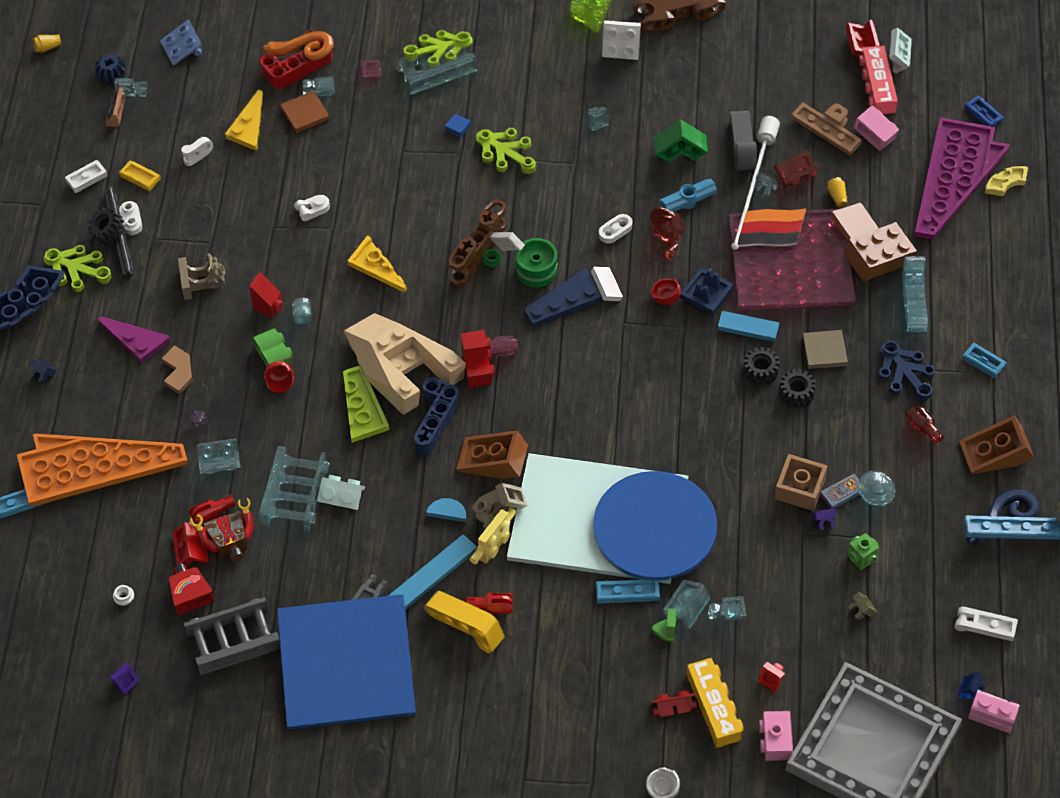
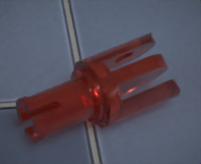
(924, 423)

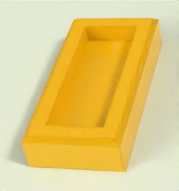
(139, 175)

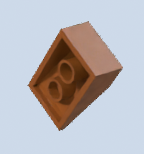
(997, 447)
(493, 455)

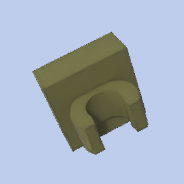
(864, 606)

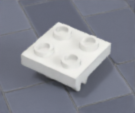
(621, 40)

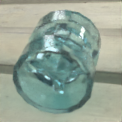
(302, 311)

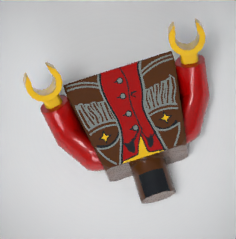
(227, 533)

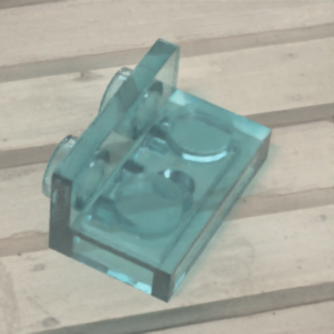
(689, 601)

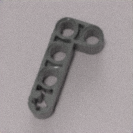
(742, 140)

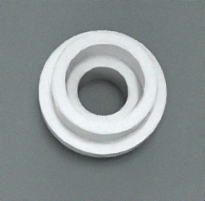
(123, 590)

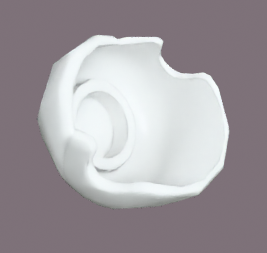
(663, 783)

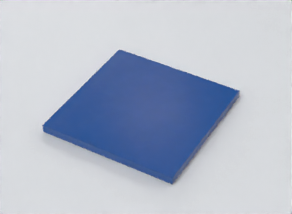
(346, 661)

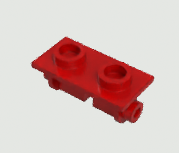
(665, 705)

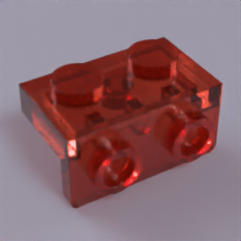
(796, 168)

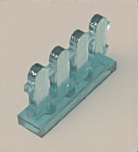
(439, 74)

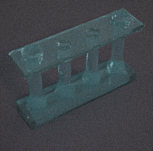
(277, 477)

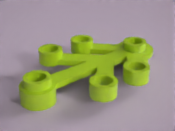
(458, 41)
(487, 138)
(77, 265)

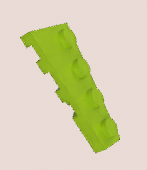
(363, 407)

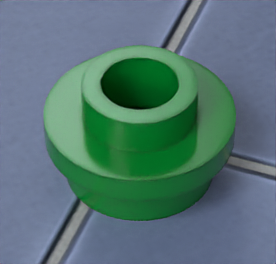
(492, 254)

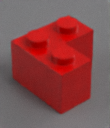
(476, 355)

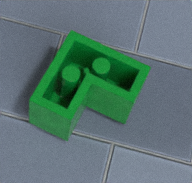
(678, 140)

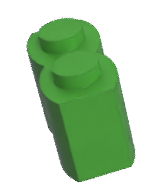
(272, 348)

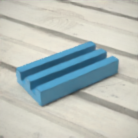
(982, 363)

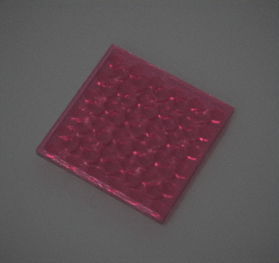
(795, 275)

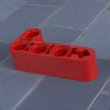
(291, 69)

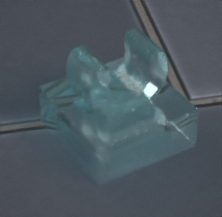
(597, 118)
(765, 181)

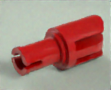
(210, 509)
(493, 603)

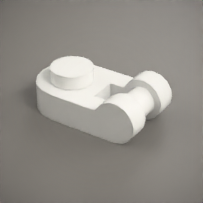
(196, 151)
(318, 204)

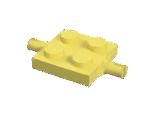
(493, 537)

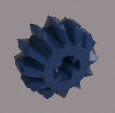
(109, 68)

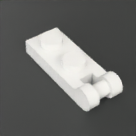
(986, 623)

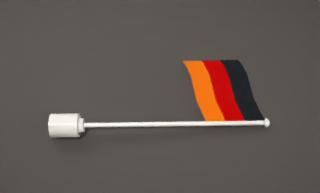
(767, 226)

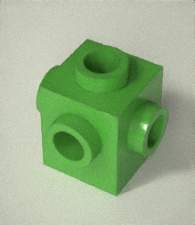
(863, 551)

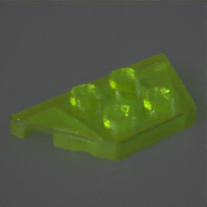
(590, 12)

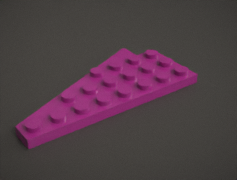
(958, 165)

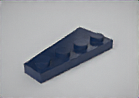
(566, 298)

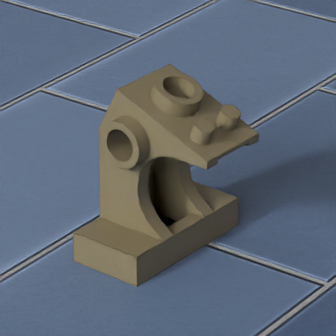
(189, 276)
(503, 496)

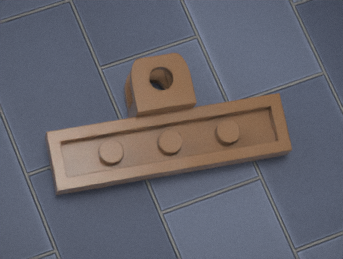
(829, 126)

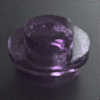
(198, 417)

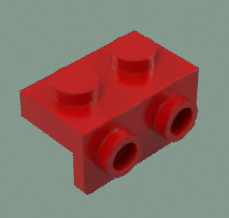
(861, 37)

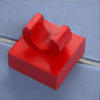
(771, 676)

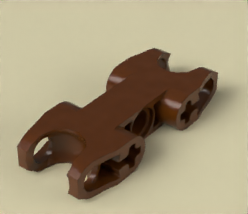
(665, 12)
(472, 248)

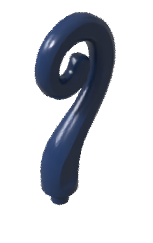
(1005, 497)

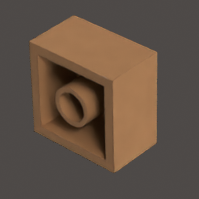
(800, 482)

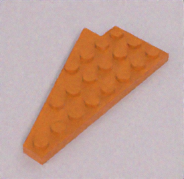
(76, 465)

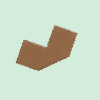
(182, 375)

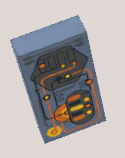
(841, 491)

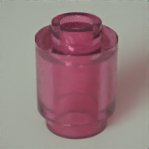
(503, 345)

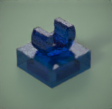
(970, 685)

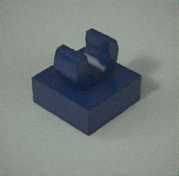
(42, 368)

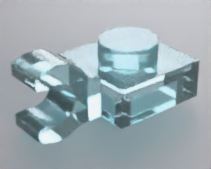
(322, 86)
(130, 87)
(731, 608)

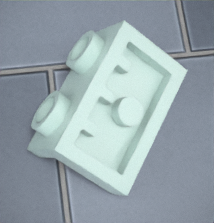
(900, 50)

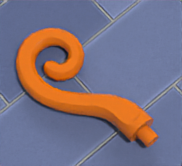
(311, 39)

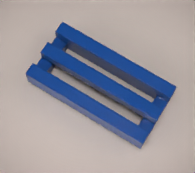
(981, 113)

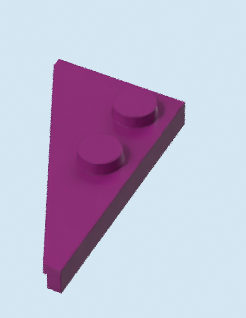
(137, 340)

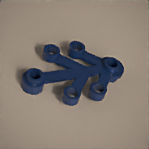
(905, 368)

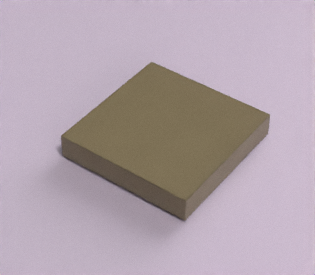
(825, 349)

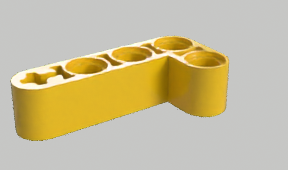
(467, 619)

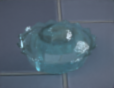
(876, 488)

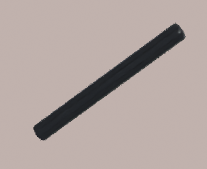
(121, 243)

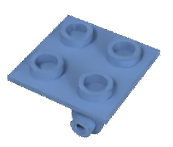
(181, 43)

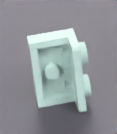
(340, 493)

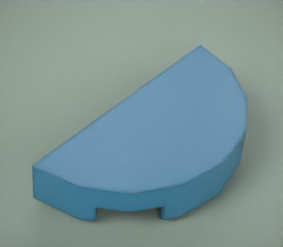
(447, 509)

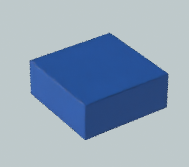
(458, 125)

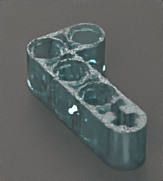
(914, 293)

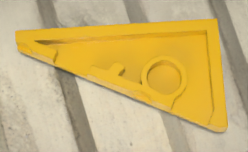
(246, 126)
(372, 262)

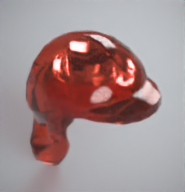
(668, 228)

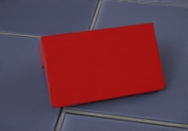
(188, 546)

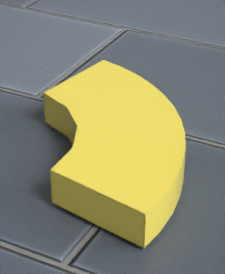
(1004, 180)

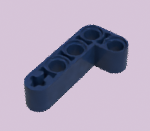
(440, 403)

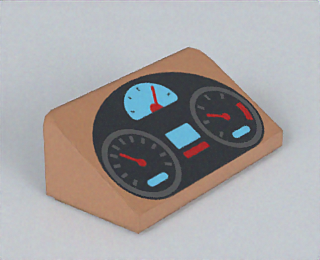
(116, 109)

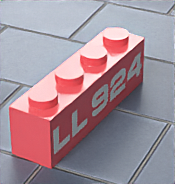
(878, 79)

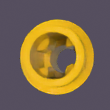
(46, 42)
(837, 190)

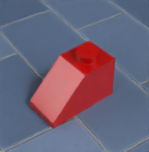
(265, 296)

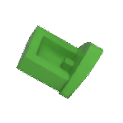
(666, 628)

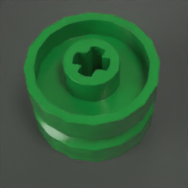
(536, 263)

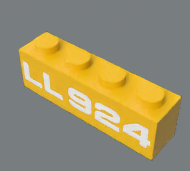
(714, 702)

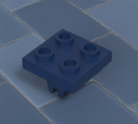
(706, 291)

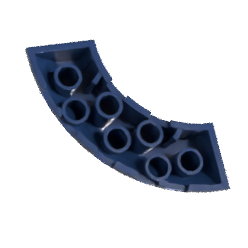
(28, 294)

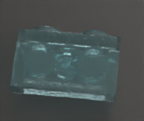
(218, 456)

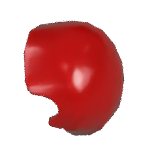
(666, 291)
(279, 377)

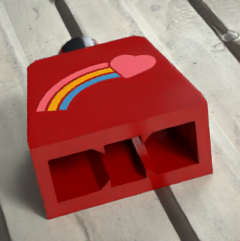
(189, 589)

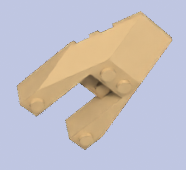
(391, 350)

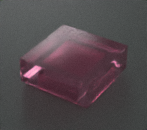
(371, 69)

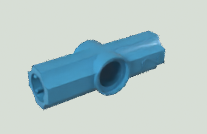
(689, 195)

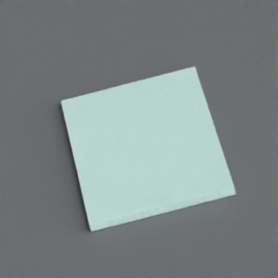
(560, 514)

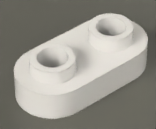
(130, 214)
(614, 228)

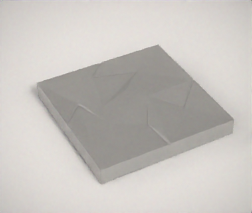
(872, 740)

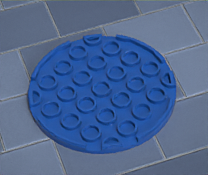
(655, 525)

